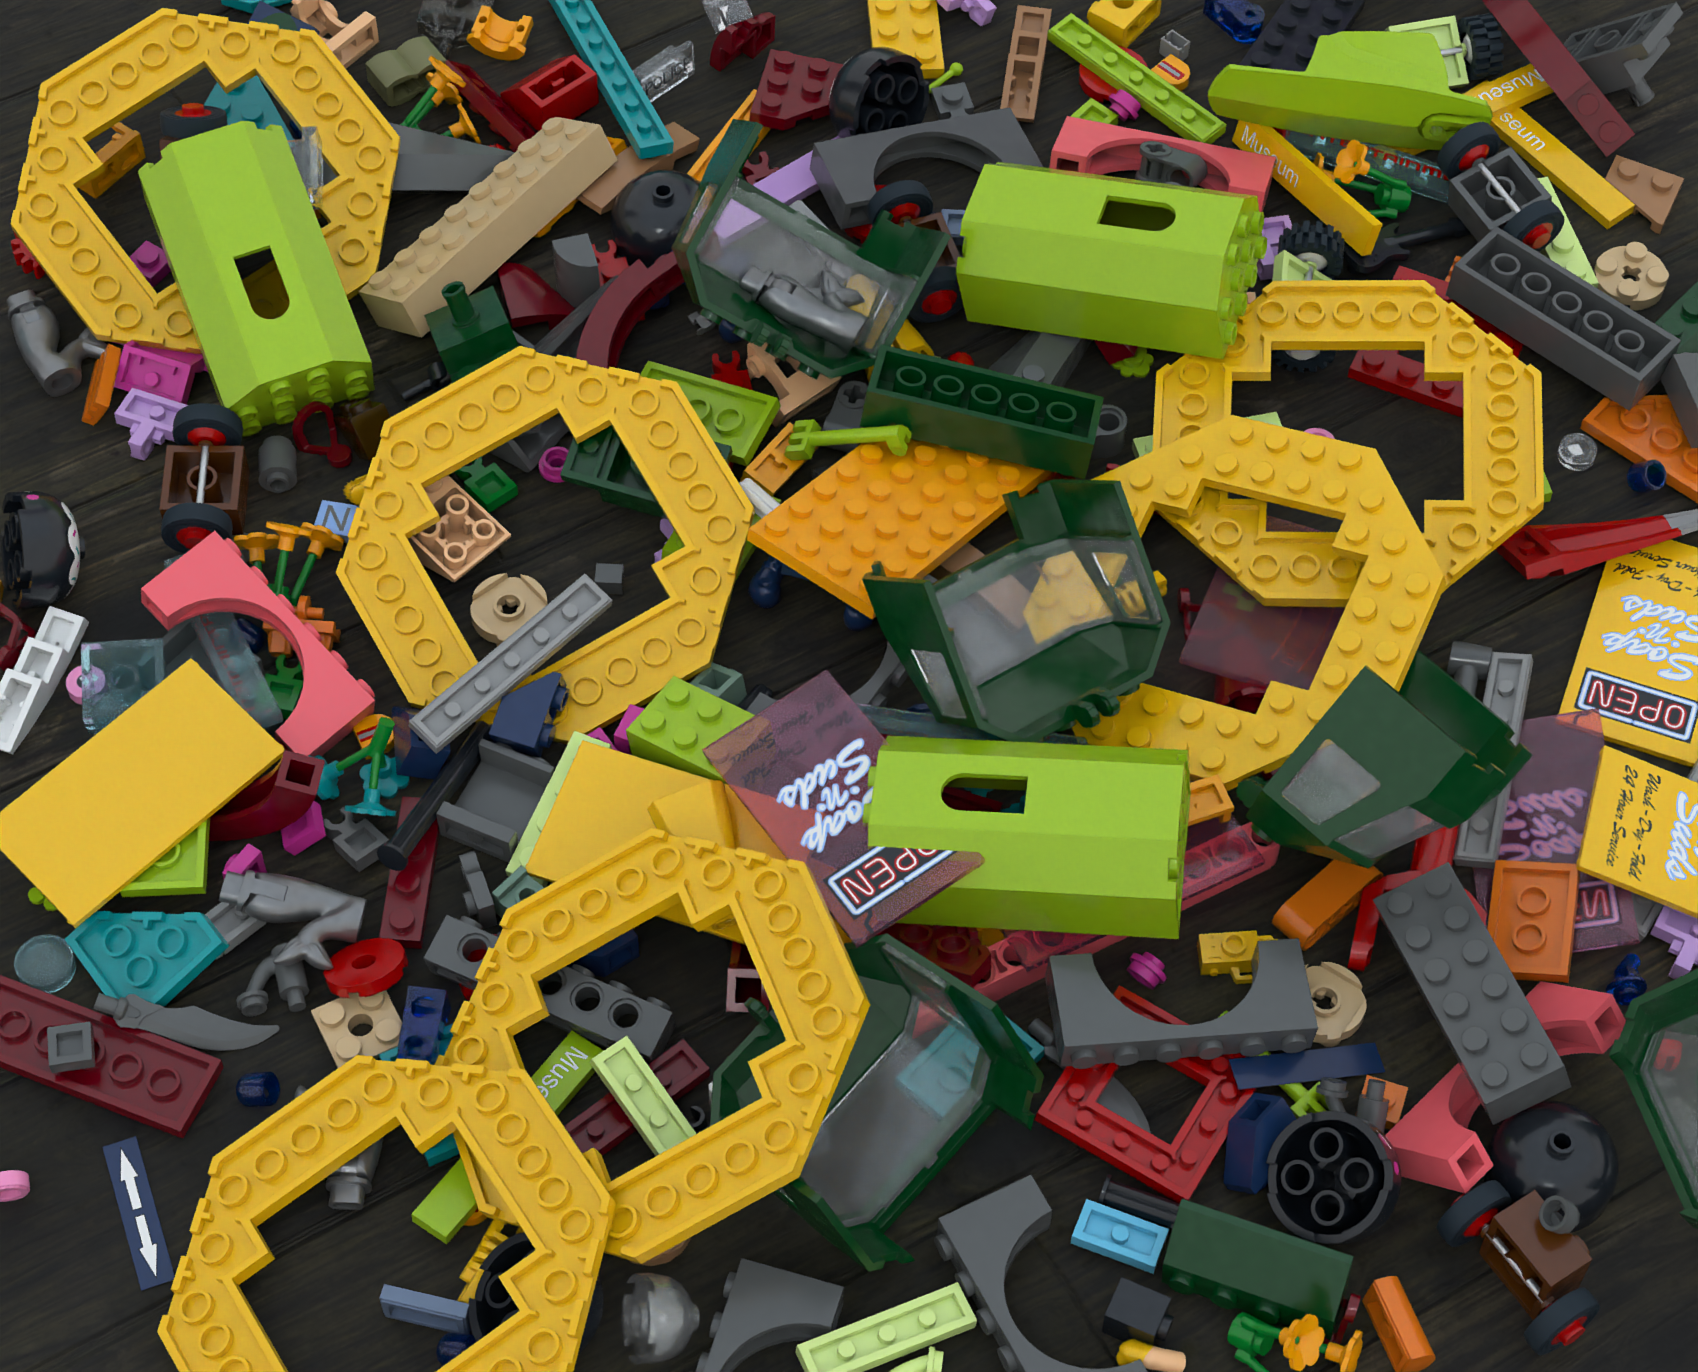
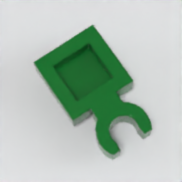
(487, 485)
(286, 685)

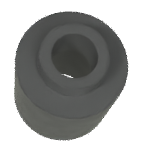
(277, 464)

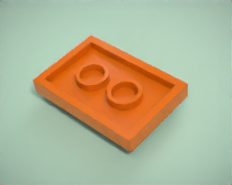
(1534, 917)

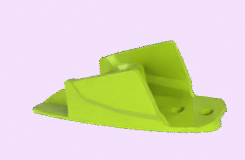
(1357, 88)

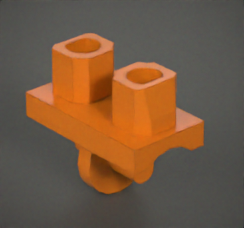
(304, 612)

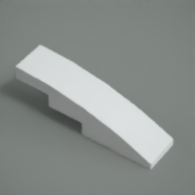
(37, 674)

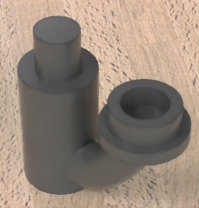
(290, 981)
(1370, 1105)

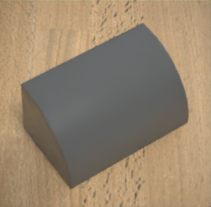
(575, 268)

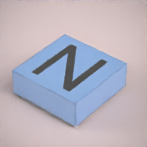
(336, 517)

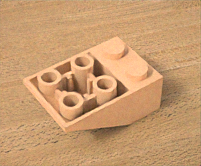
(462, 535)

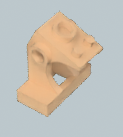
(348, 40)
(795, 391)

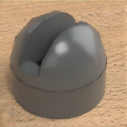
(1553, 1220)

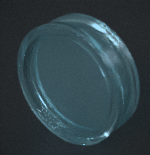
(45, 963)

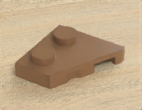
(1647, 187)

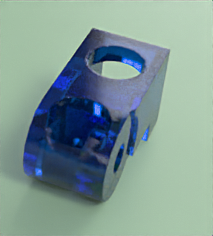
(1237, 18)
(423, 1023)

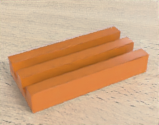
(101, 385)

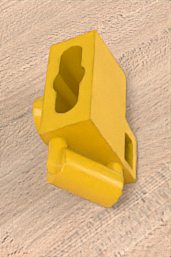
(1228, 953)

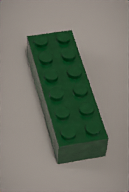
(983, 411)

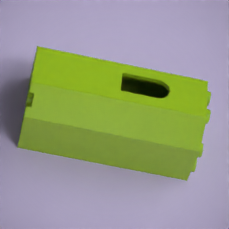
(229, 199)
(1109, 258)
(1086, 857)

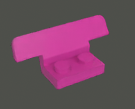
(158, 371)

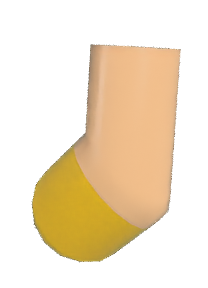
(1151, 1356)

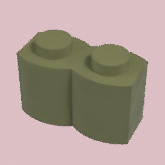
(401, 72)

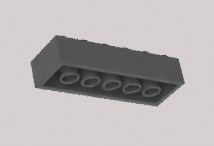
(1562, 317)
(1472, 994)

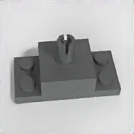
(1625, 50)

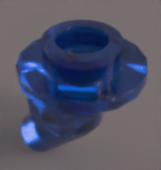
(1627, 981)

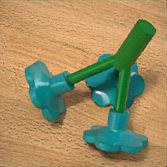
(378, 776)

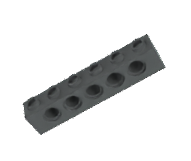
(649, 1034)

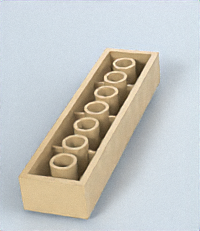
(489, 223)

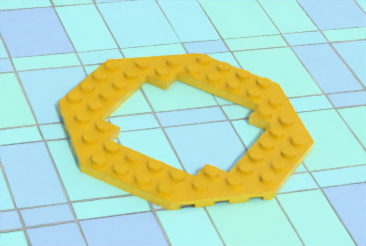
(131, 73)
(484, 413)
(1499, 431)
(1376, 629)
(801, 971)
(511, 1136)

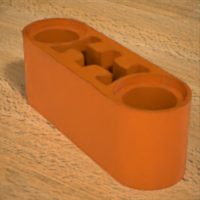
(1324, 901)

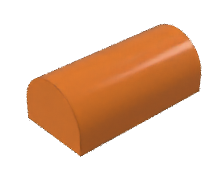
(1398, 1325)

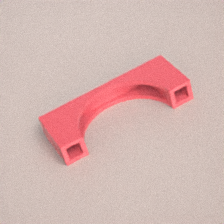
(1108, 148)
(218, 580)
(1435, 1135)

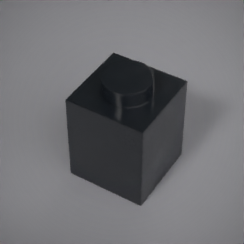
(1137, 1314)

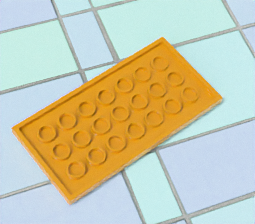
(888, 510)

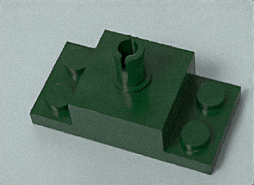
(470, 330)
(607, 467)

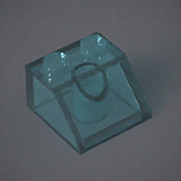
(117, 677)

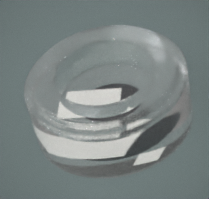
(1577, 451)

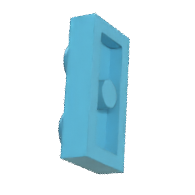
(1119, 1236)

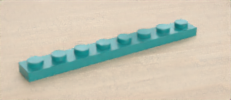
(614, 78)

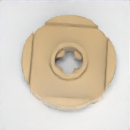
(1634, 261)
(498, 591)
(1346, 1002)

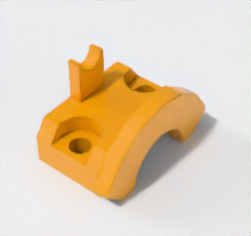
(499, 36)

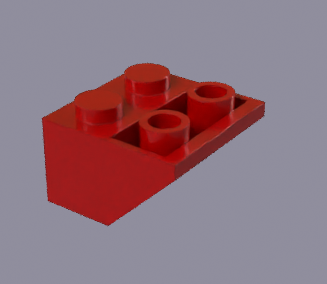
(556, 90)

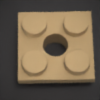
(341, 1015)

